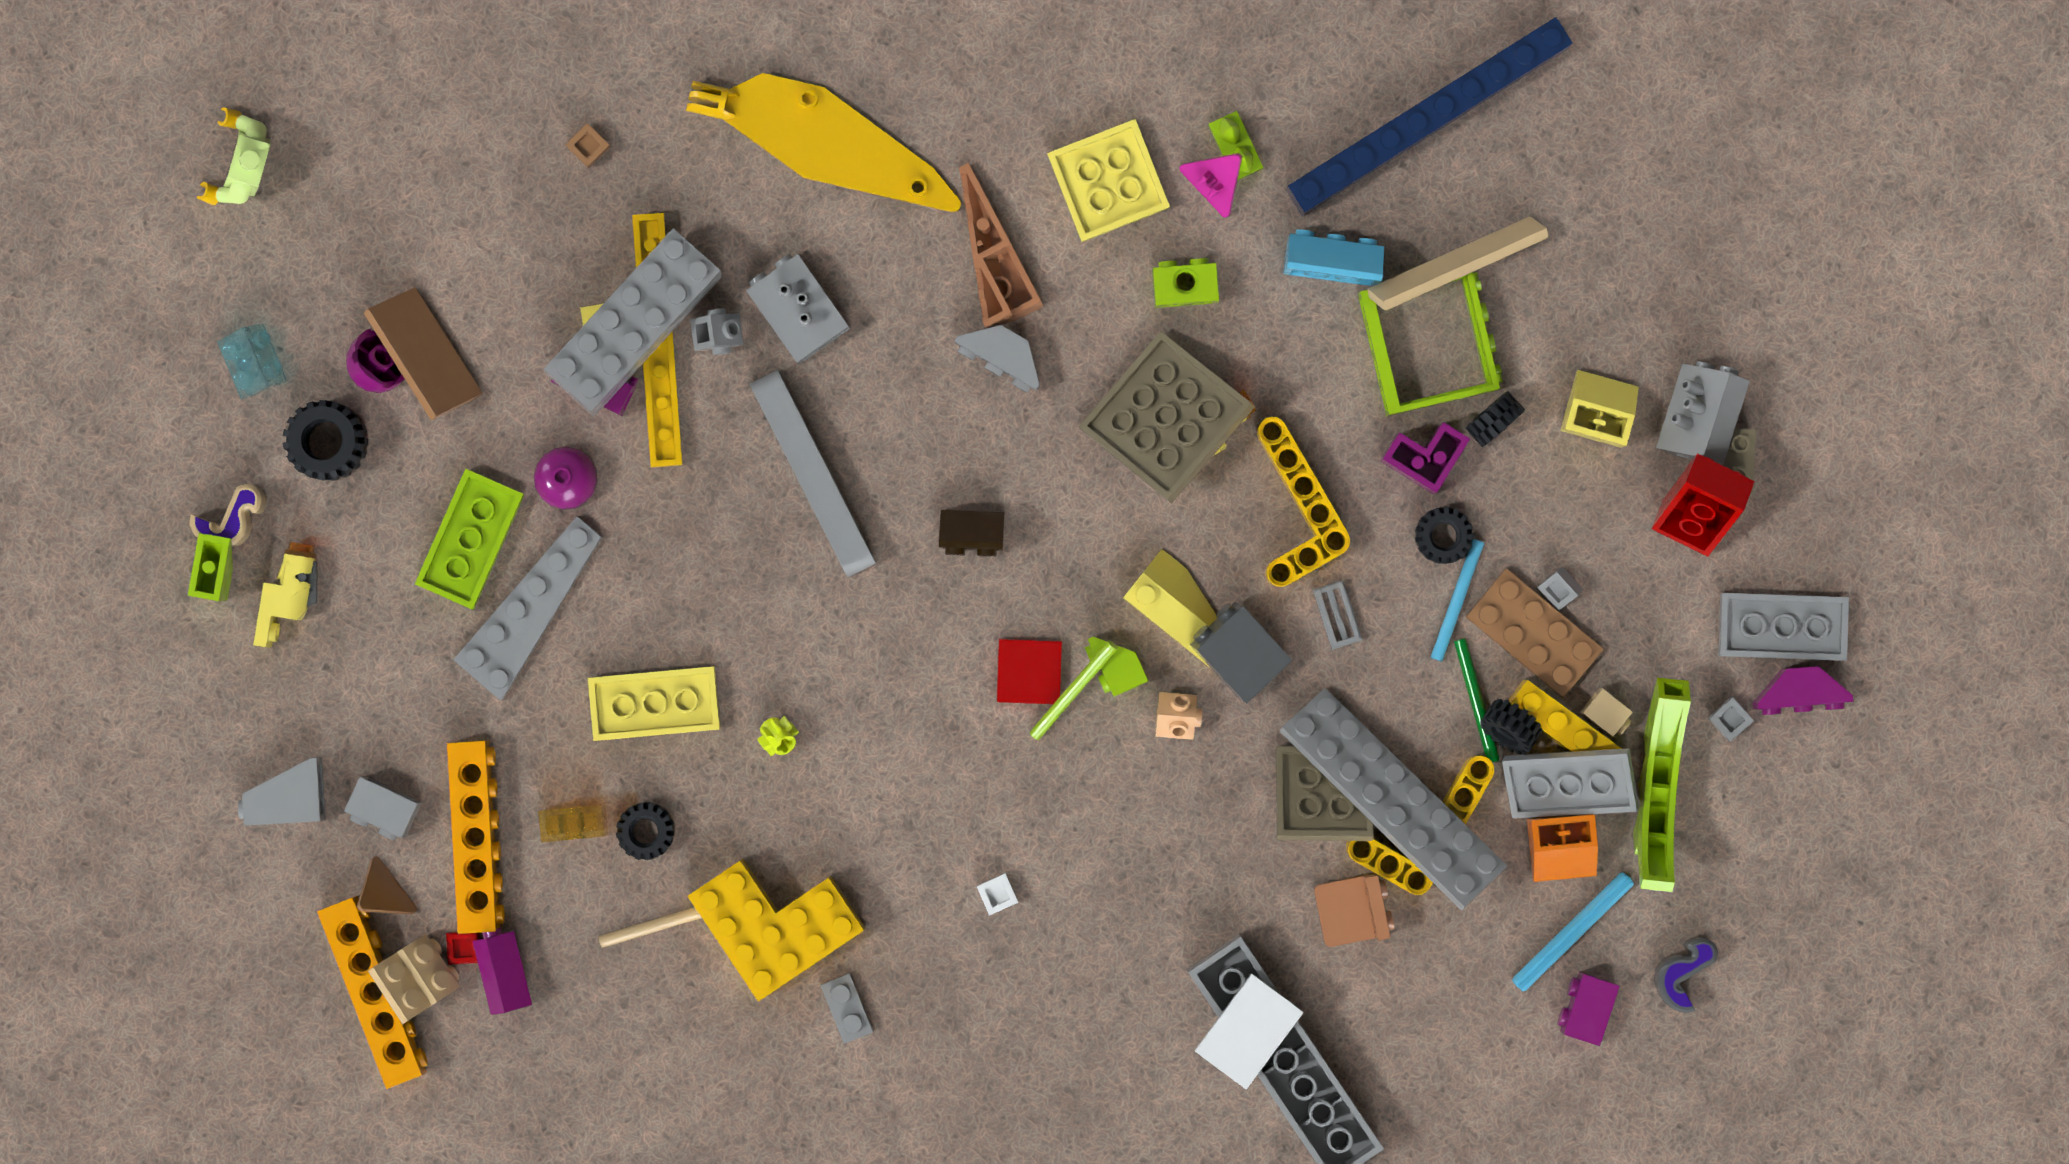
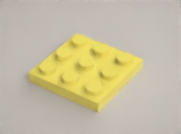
(1108, 180)

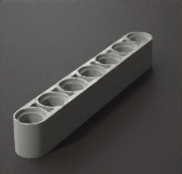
(812, 473)

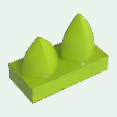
(1232, 139)

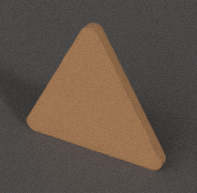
(383, 892)

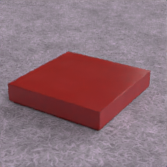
(1029, 671)

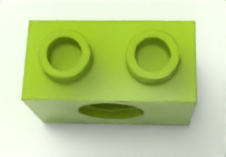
(1169, 295)

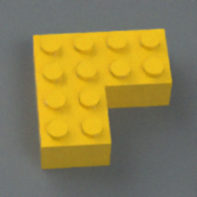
(768, 943)

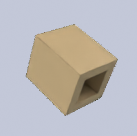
(1607, 713)

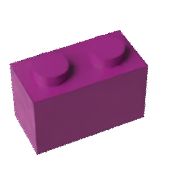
(1588, 1008)

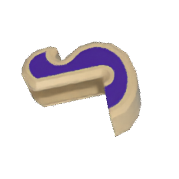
(237, 518)

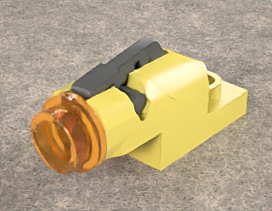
(292, 595)

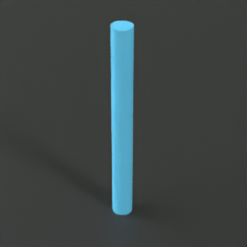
(1457, 600)

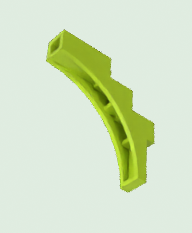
(1658, 784)

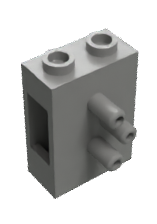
(797, 308)
(1703, 412)

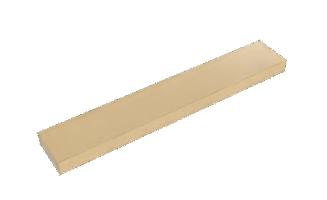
(1457, 263)

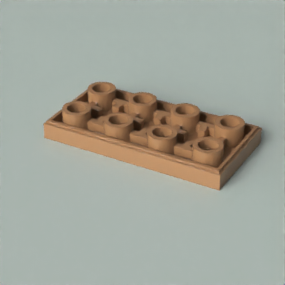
(423, 353)

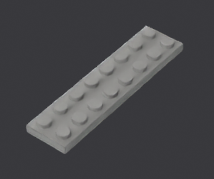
(1393, 799)

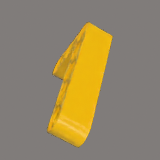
(1305, 504)
(1405, 866)

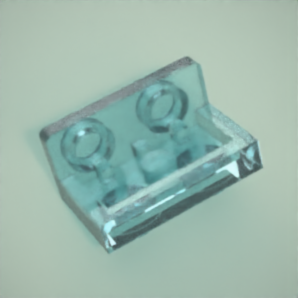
(251, 360)

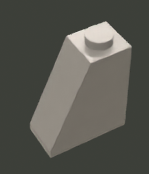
(287, 798)

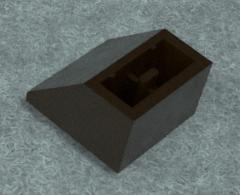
(971, 531)

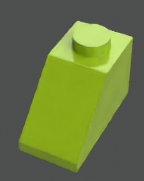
(211, 568)

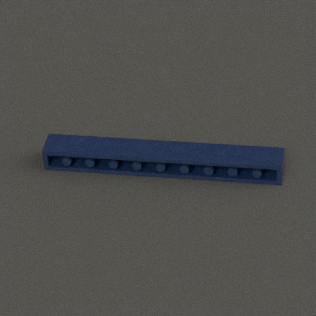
(1429, 116)

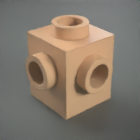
(1177, 715)

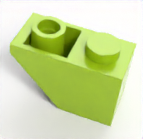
(1120, 671)

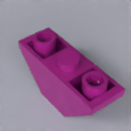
(1801, 690)

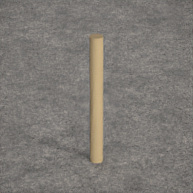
(649, 927)

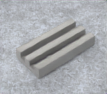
(1349, 611)

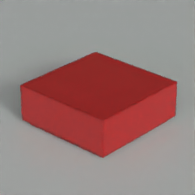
(461, 948)

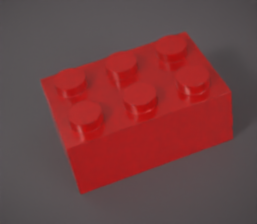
(1703, 504)

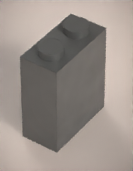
(1240, 651)

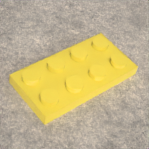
(654, 703)

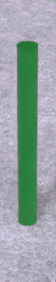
(1475, 696)

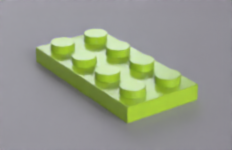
(469, 539)

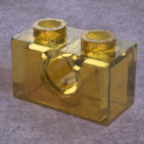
(573, 822)

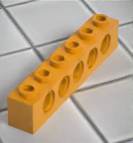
(470, 917)
(392, 1069)

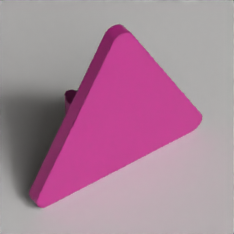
(1215, 180)

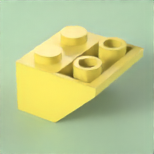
(1600, 409)

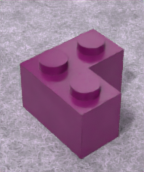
(1426, 465)

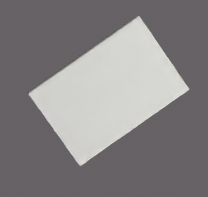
(1248, 1031)

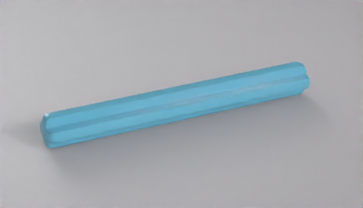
(1573, 931)

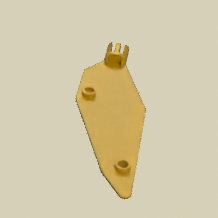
(822, 138)

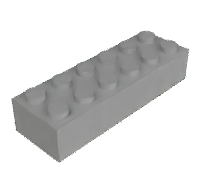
(633, 322)

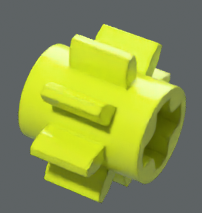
(777, 736)

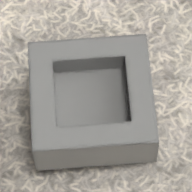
(1560, 588)
(1730, 719)

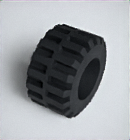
(352, 440)

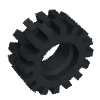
(1495, 418)
(1463, 535)
(1511, 726)
(626, 835)

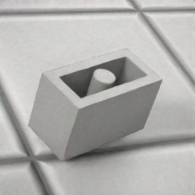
(382, 807)

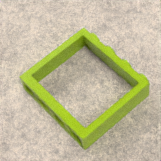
(1484, 342)

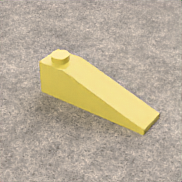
(1171, 600)

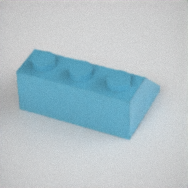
(1334, 258)

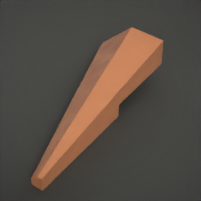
(1001, 279)

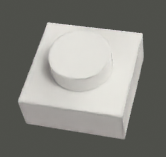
(997, 894)

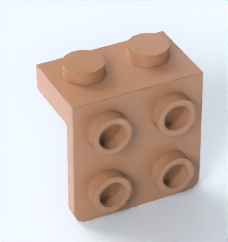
(1353, 910)

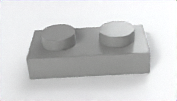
(846, 1008)

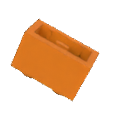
(1563, 847)

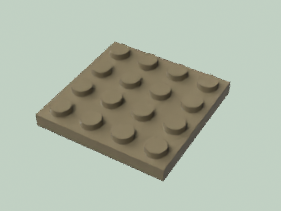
(1166, 417)

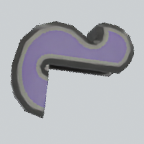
(1678, 968)

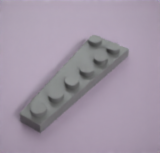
(514, 629)

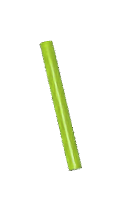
(1073, 690)

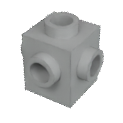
(723, 330)

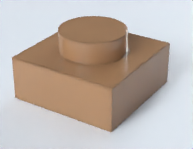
(587, 145)

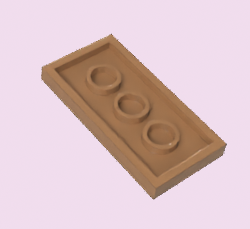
(1534, 633)

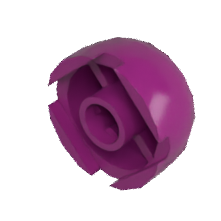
(371, 364)
(565, 478)

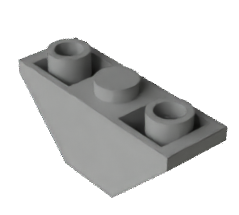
(1003, 353)

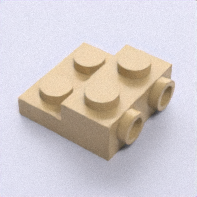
(415, 978)

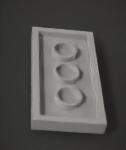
(1783, 626)
(1570, 783)

